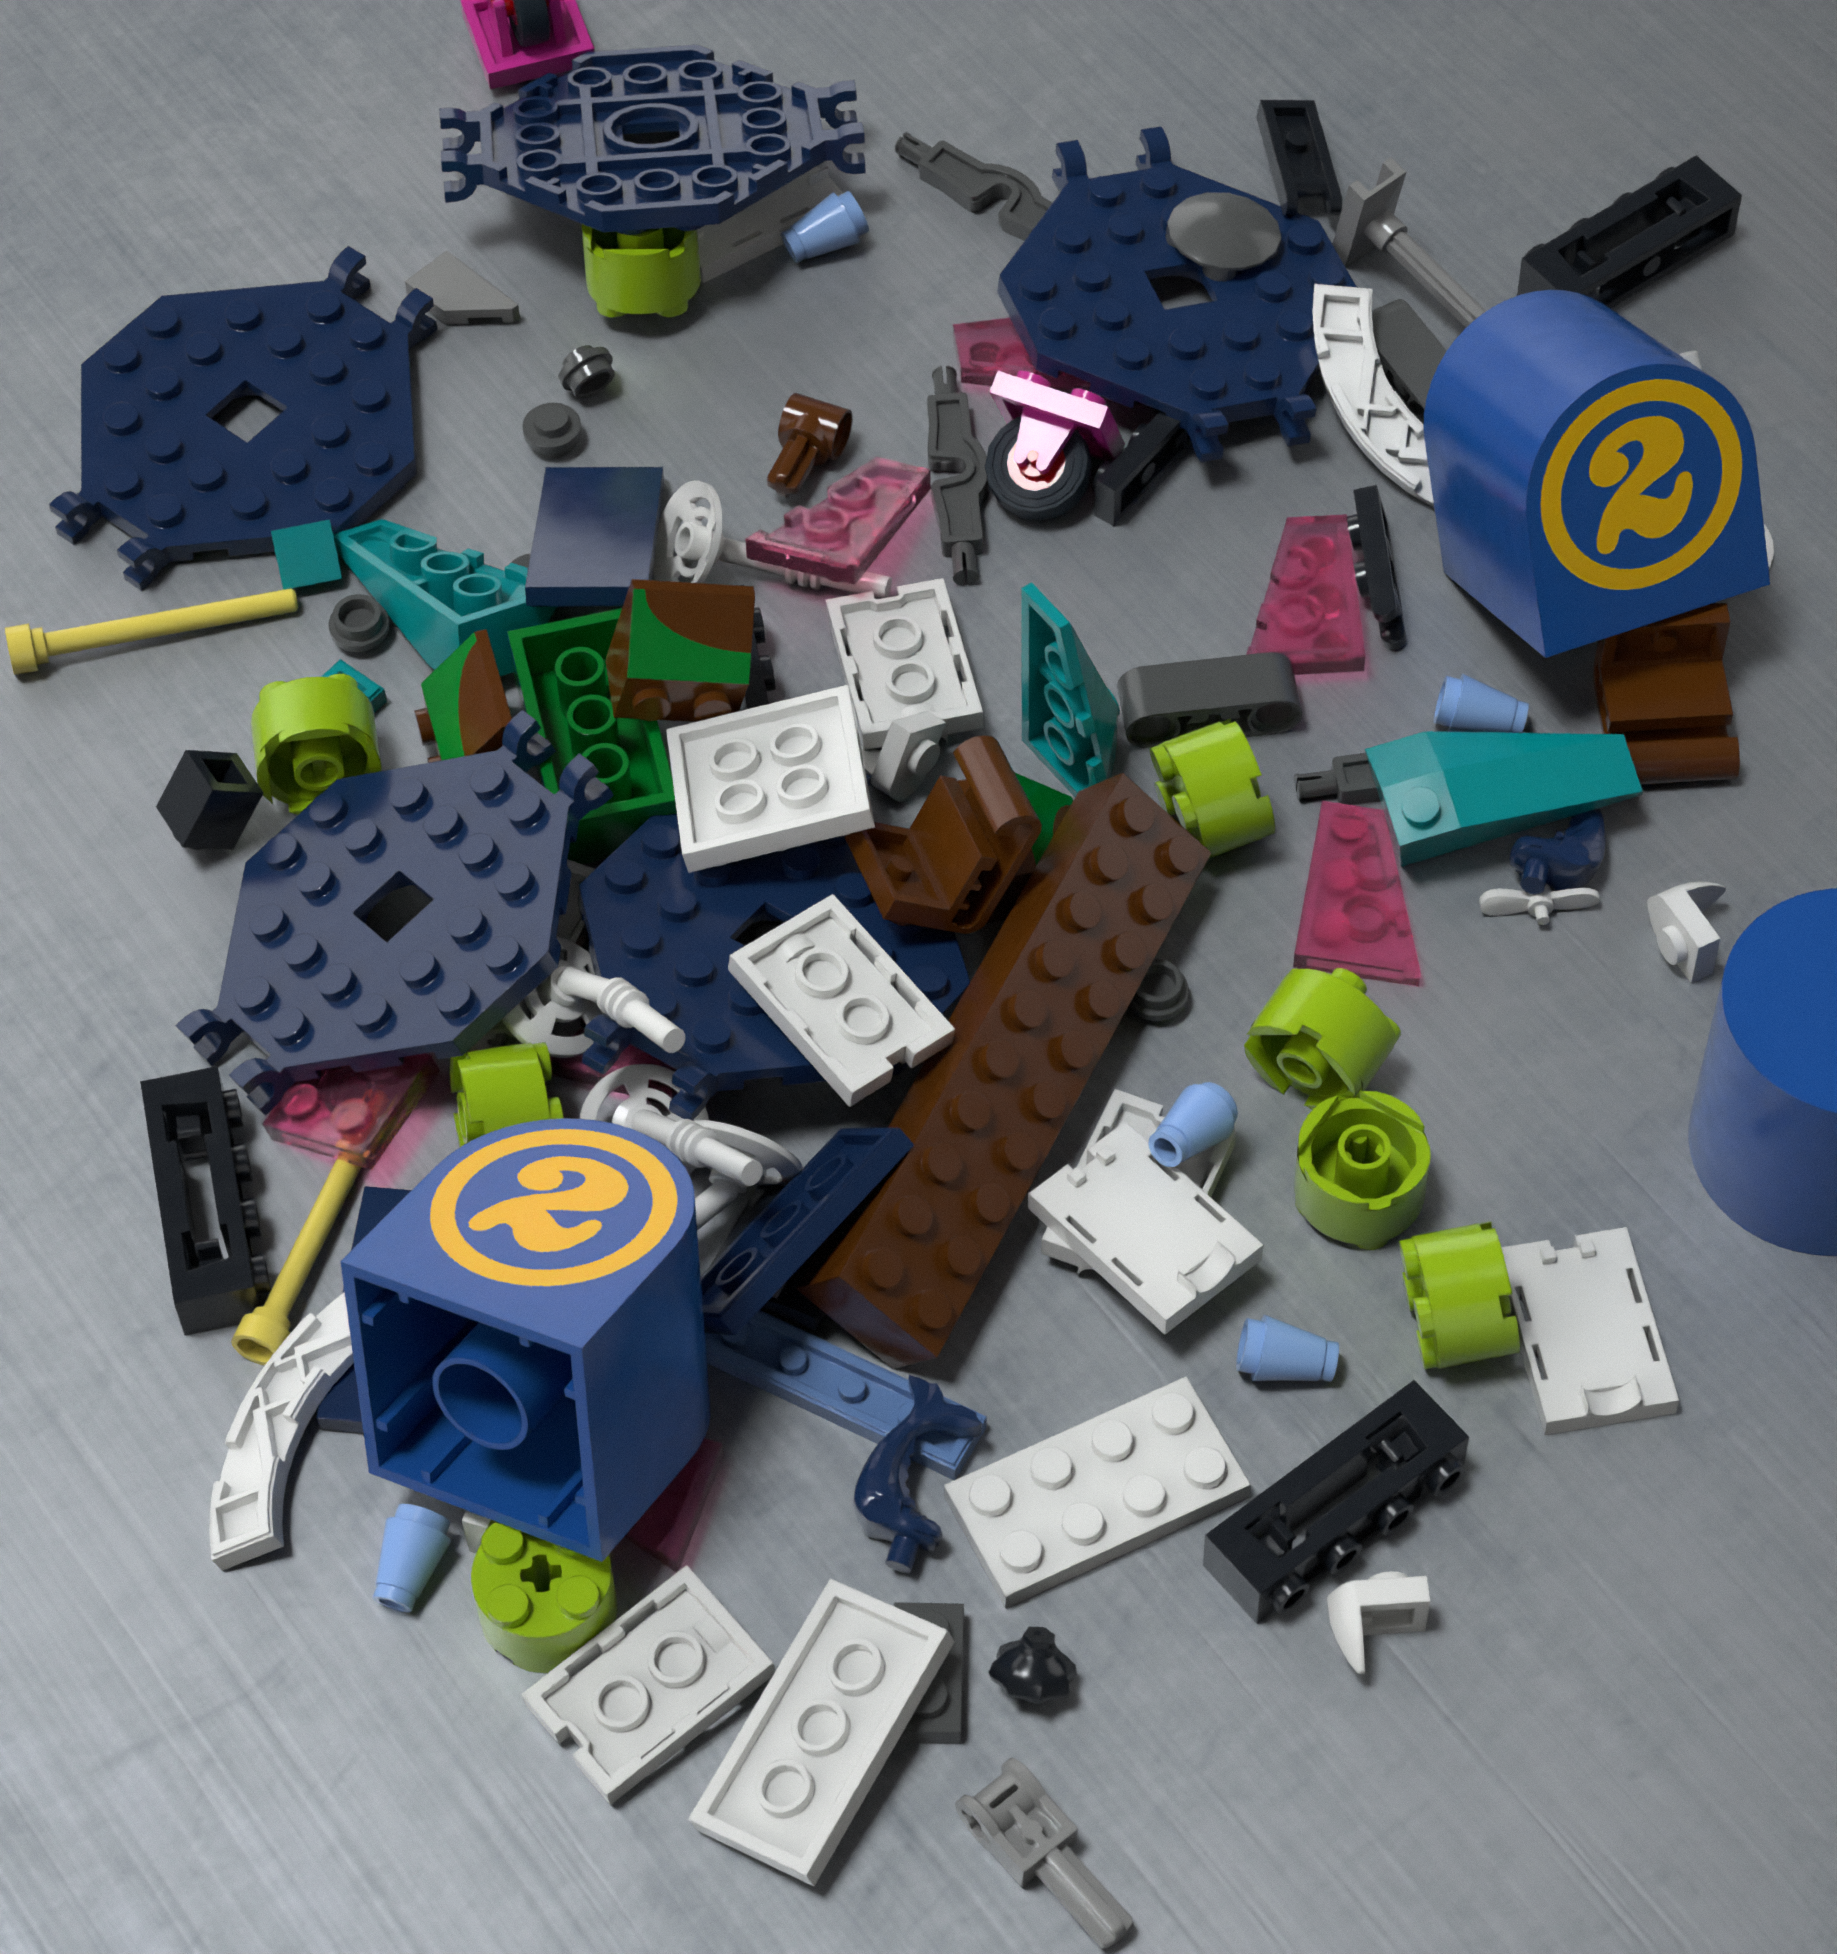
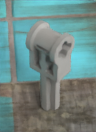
(1033, 1839)

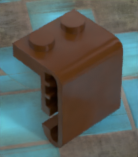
(1670, 697)
(958, 850)

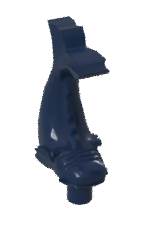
(1565, 859)
(881, 1490)

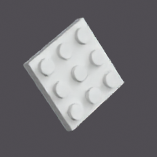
(769, 778)

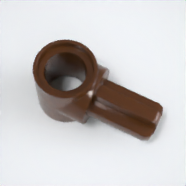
(809, 436)

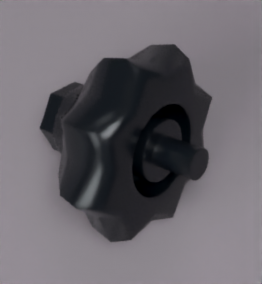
(1033, 1667)

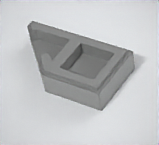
(461, 292)

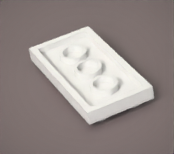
(1096, 1491)
(821, 1731)

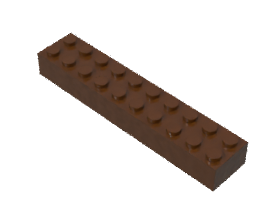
(1011, 1076)

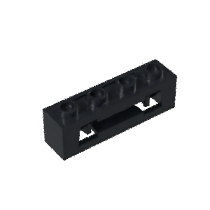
(1636, 236)
(220, 1288)
(1253, 1549)

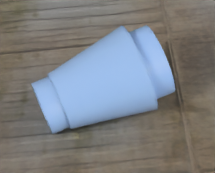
(826, 228)
(1476, 707)
(1195, 1122)
(1284, 1352)
(409, 1554)

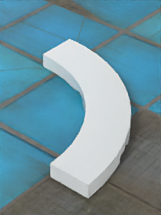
(1361, 392)
(267, 1431)

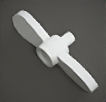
(1509, 901)

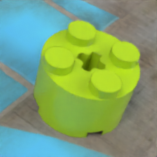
(641, 271)
(311, 736)
(1213, 787)
(1320, 1036)
(501, 1089)
(1362, 1168)
(1459, 1295)
(523, 1620)

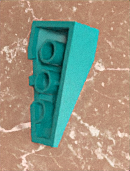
(439, 593)
(1065, 703)
(1481, 786)

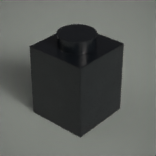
(209, 800)

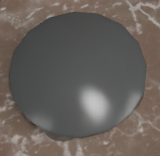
(1223, 233)

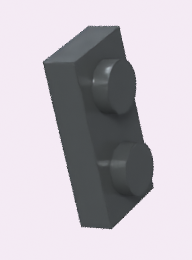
(940, 1710)

